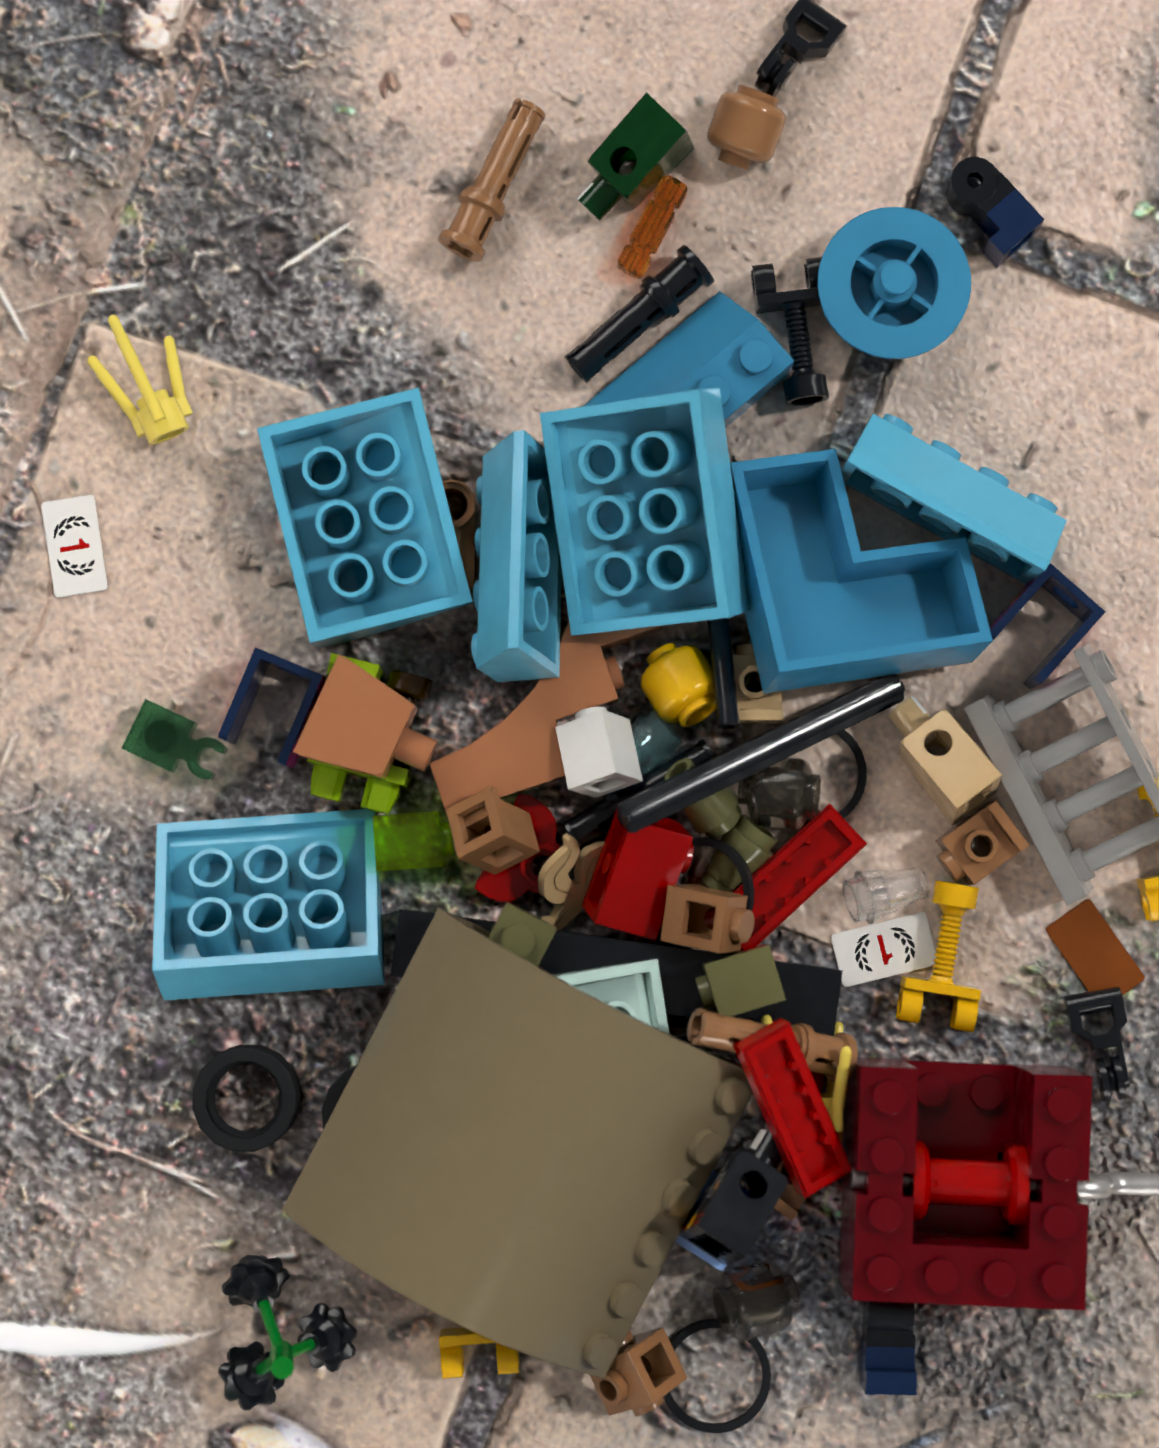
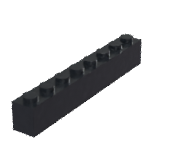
(808, 989)

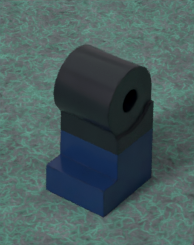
(994, 205)
(888, 1349)

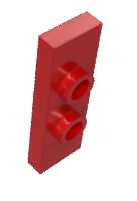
(800, 870)
(792, 1107)

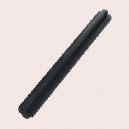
(759, 753)

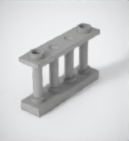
(1023, 770)

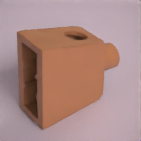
(362, 725)

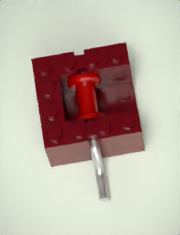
(937, 1211)

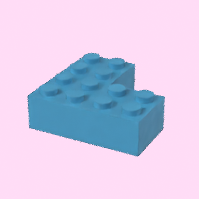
(839, 611)

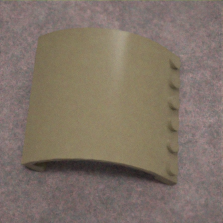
(516, 1151)

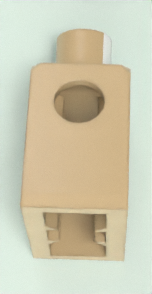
(955, 780)

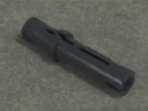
(596, 819)

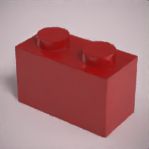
(634, 876)

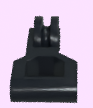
(772, 69)
(1108, 1077)

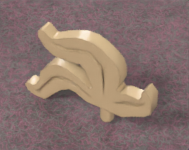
(556, 884)

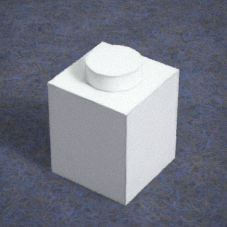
(598, 752)

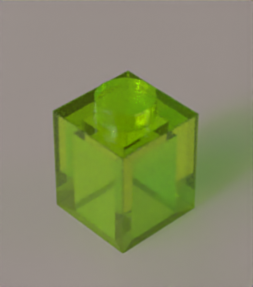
(411, 841)

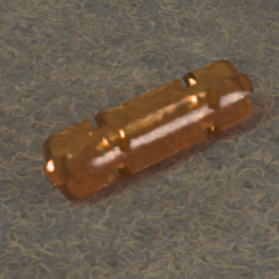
(652, 226)

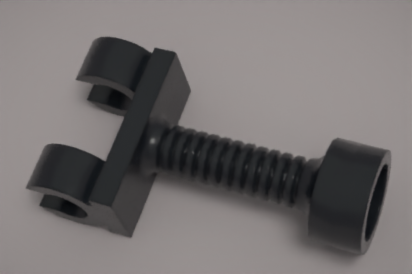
(805, 385)

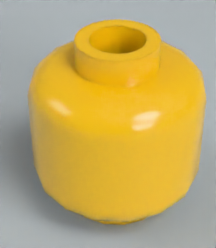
(679, 684)

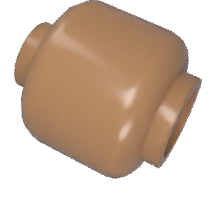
(746, 127)

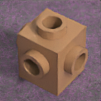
(640, 1374)

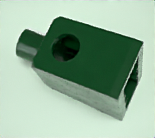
(643, 136)

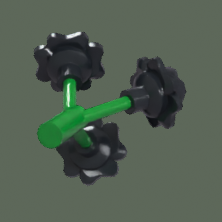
(256, 1375)

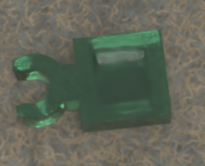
(166, 739)

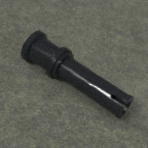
(657, 299)

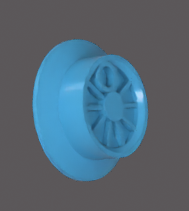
(894, 283)

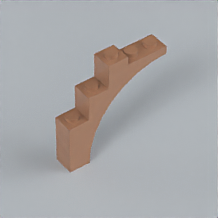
(525, 746)

